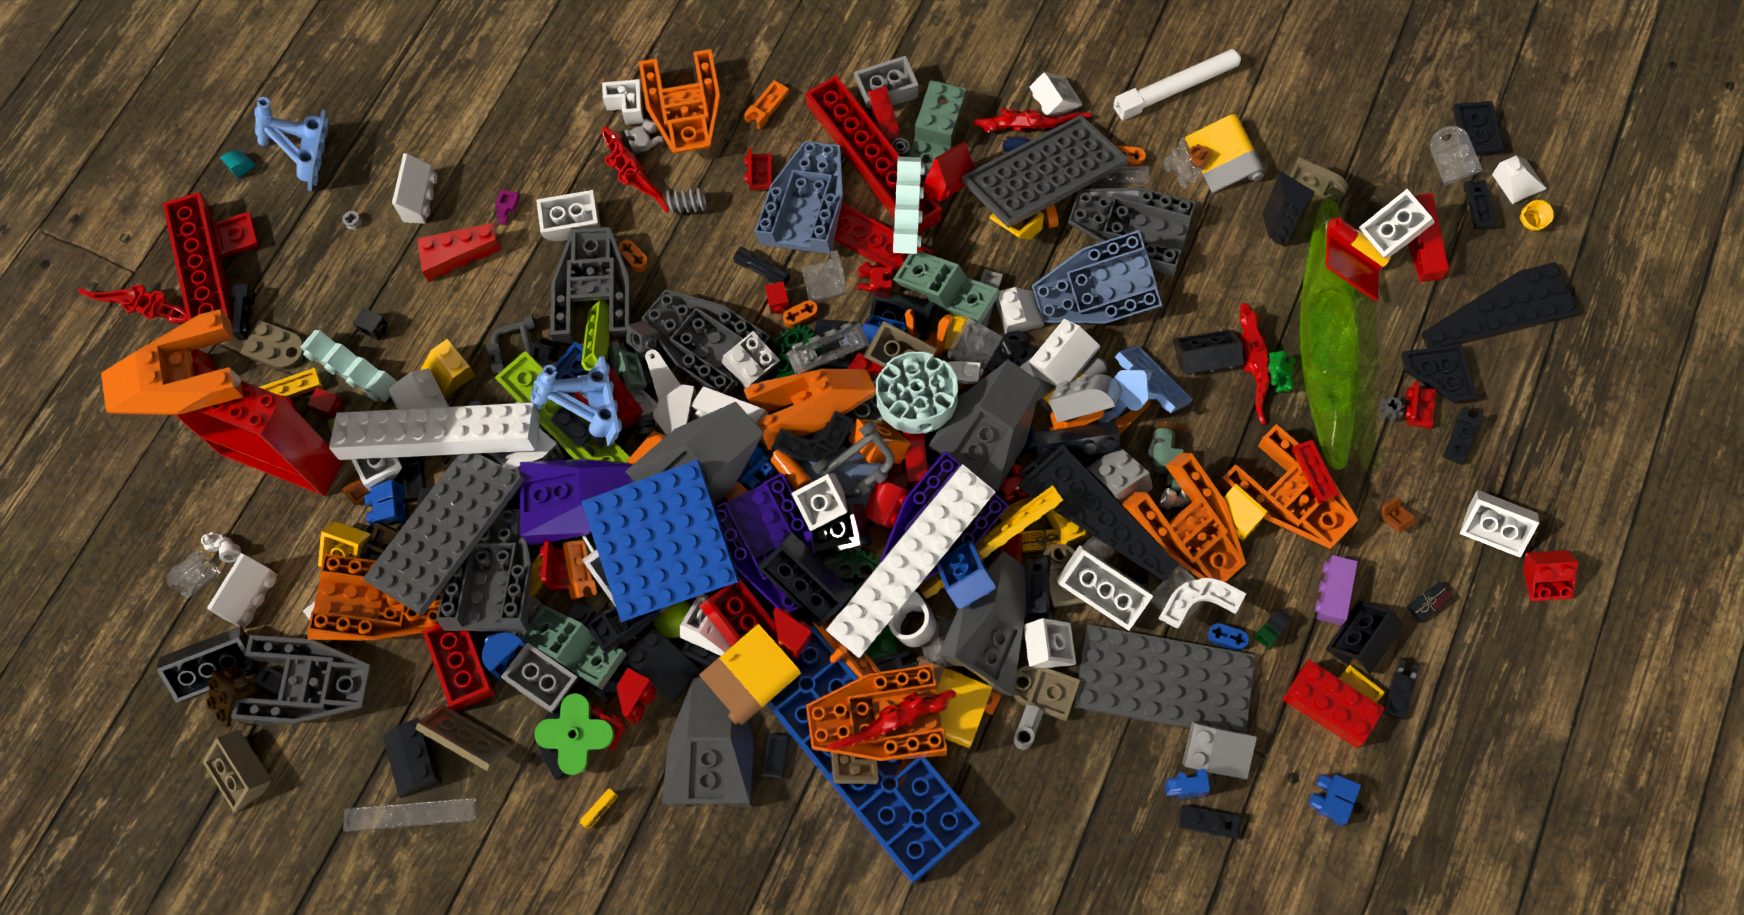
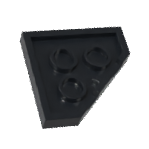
(1442, 370)

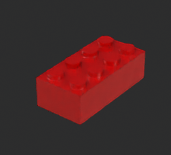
(737, 612)
(458, 666)
(1333, 704)

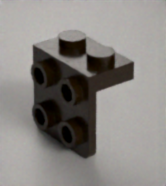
(225, 688)

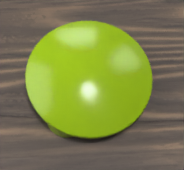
(670, 620)

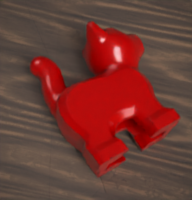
(877, 280)
(1010, 484)

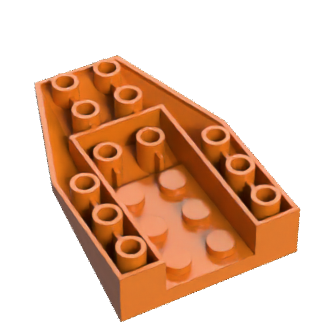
(356, 610)
(857, 706)

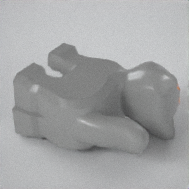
(639, 138)

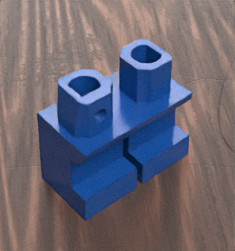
(758, 463)
(386, 502)
(1188, 788)
(1337, 799)

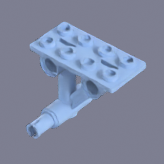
(311, 131)
(593, 387)

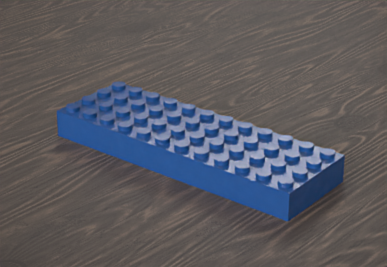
(912, 822)

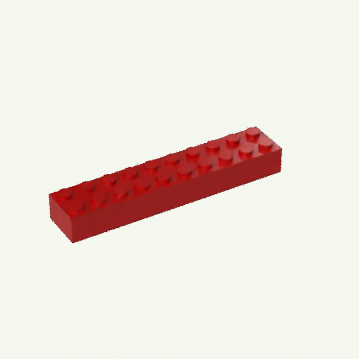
(864, 145)

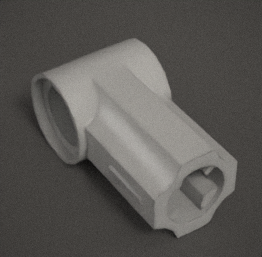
(1028, 725)

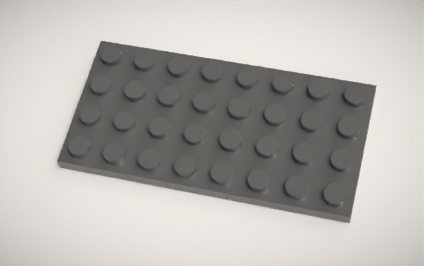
(1044, 171)
(443, 531)
(1163, 680)

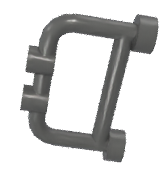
(495, 348)
(878, 475)

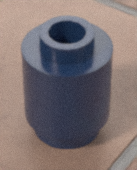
(1012, 143)

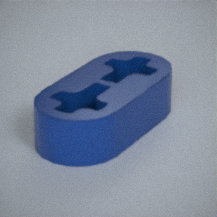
(1227, 641)

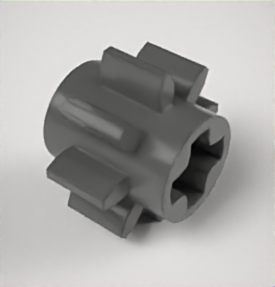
(1391, 408)

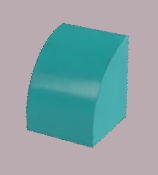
(237, 162)

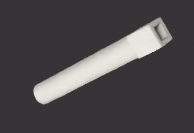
(1134, 101)

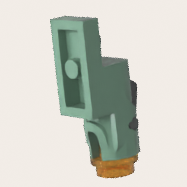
(625, 364)
(1163, 450)

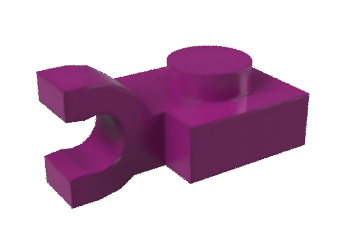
(506, 203)

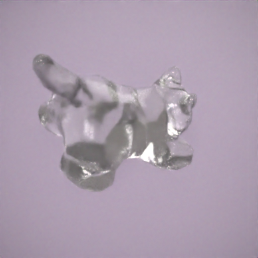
(1182, 164)

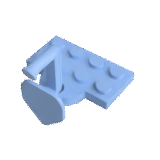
(1142, 382)

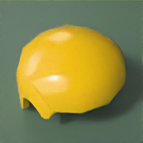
(1537, 215)

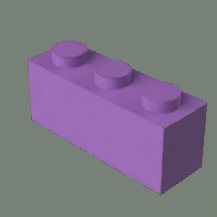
(1336, 590)

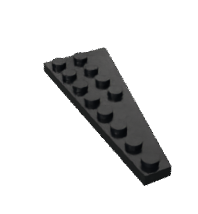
(1096, 511)

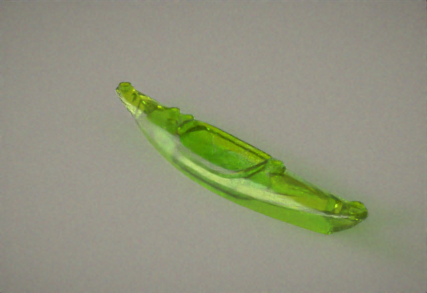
(1329, 345)

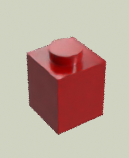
(777, 298)
(325, 403)

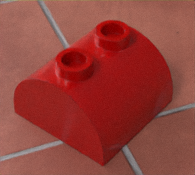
(885, 503)

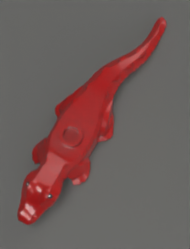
(1024, 119)
(629, 168)
(138, 300)
(1255, 356)
(897, 715)

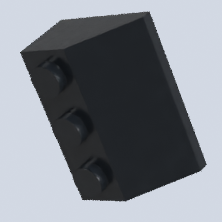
(894, 306)
(1208, 352)
(1365, 636)
(411, 759)

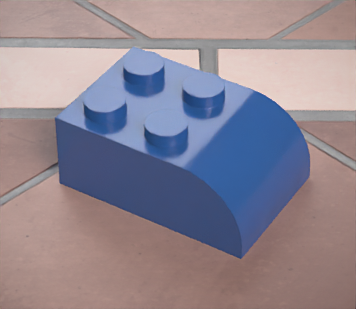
(965, 575)

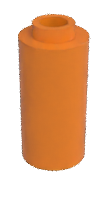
(791, 469)

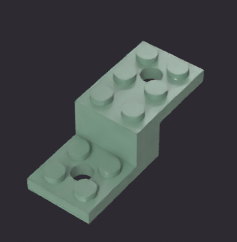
(937, 122)
(946, 286)
(571, 646)

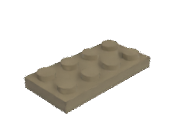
(464, 737)

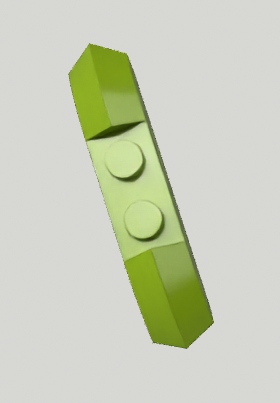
(596, 335)

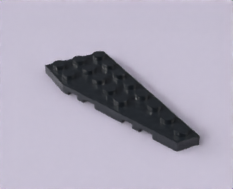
(1517, 303)

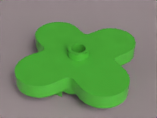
(590, 734)

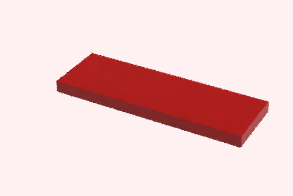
(870, 239)

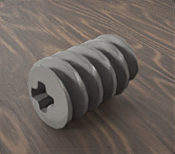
(687, 200)

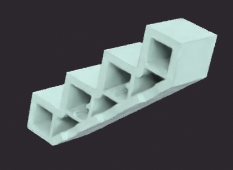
(907, 205)
(343, 362)

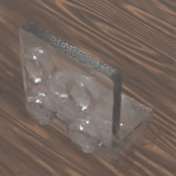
(825, 279)

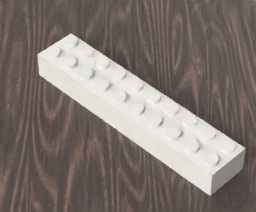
(435, 431)
(910, 561)

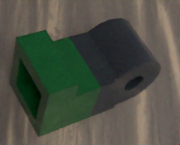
(1273, 628)

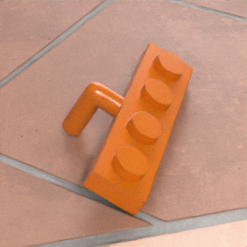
(859, 666)

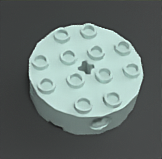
(916, 392)

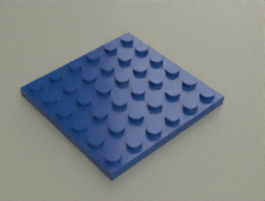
(660, 540)

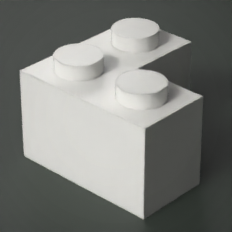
(625, 97)

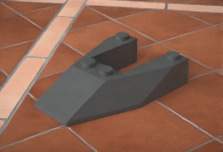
(589, 272)
(313, 684)

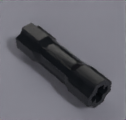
(750, 261)

